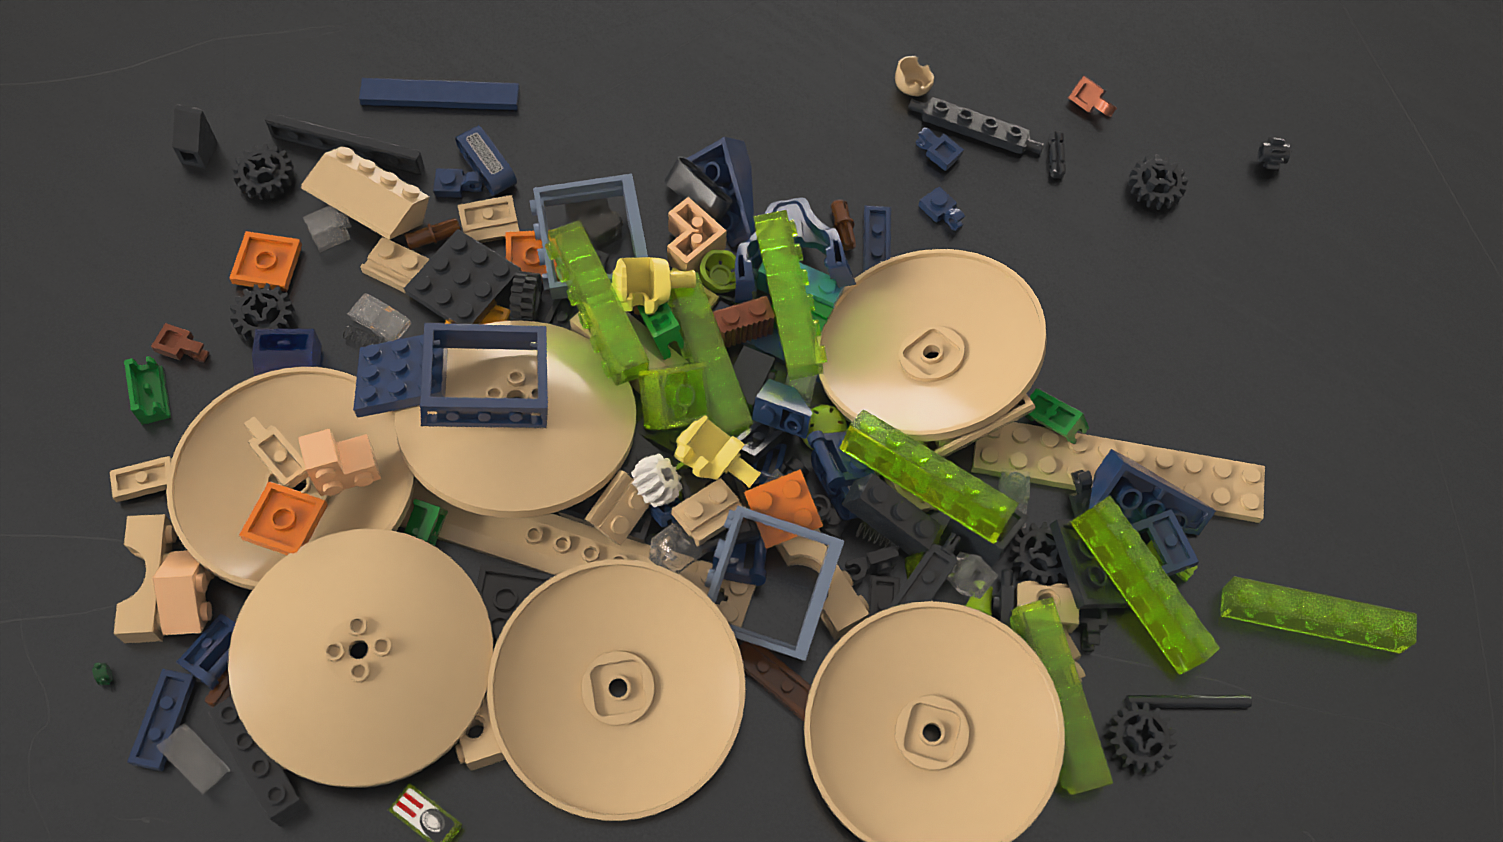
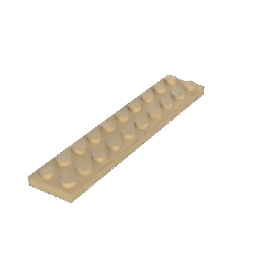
(1225, 485)

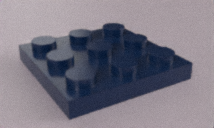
(392, 376)

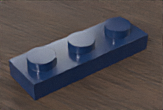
(161, 718)

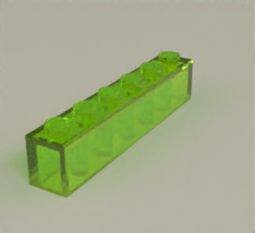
(788, 295)
(597, 302)
(706, 345)
(928, 476)
(1145, 585)
(1319, 615)
(1083, 757)

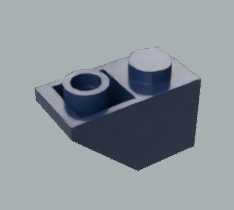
(782, 409)

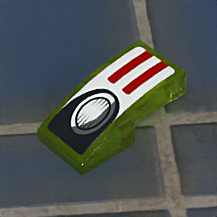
(425, 816)

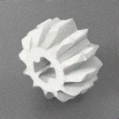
(656, 480)

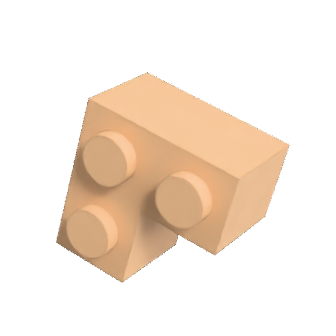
(695, 236)
(338, 464)
(181, 594)

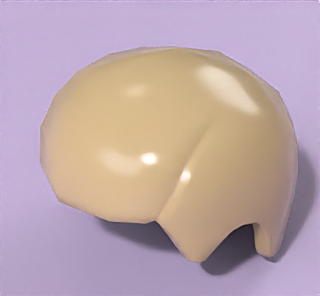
(912, 77)

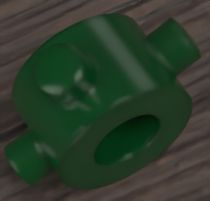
(102, 673)

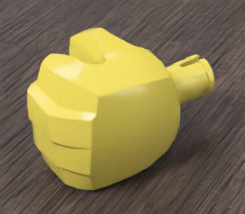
(647, 282)
(713, 452)

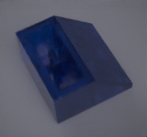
(285, 349)

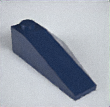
(730, 168)
(1146, 494)

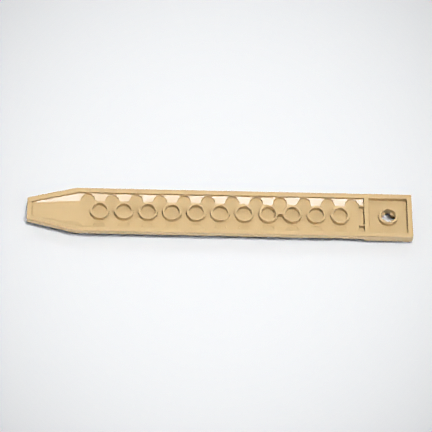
(558, 544)

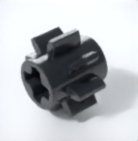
(1274, 153)

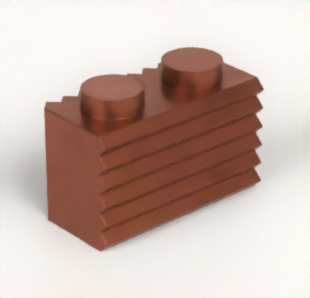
(745, 321)

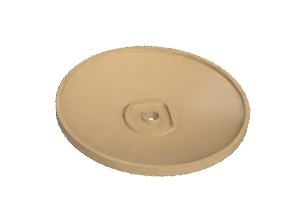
(944, 303)
(524, 468)
(220, 478)
(947, 670)
(555, 703)
(370, 715)

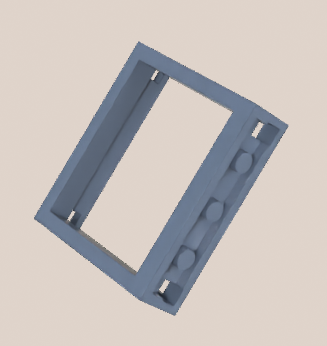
(577, 192)
(724, 551)

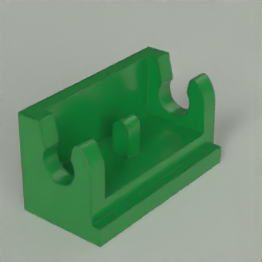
(663, 328)
(147, 391)
(1057, 415)
(425, 521)

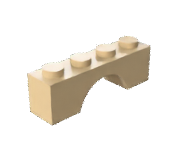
(151, 540)
(843, 606)

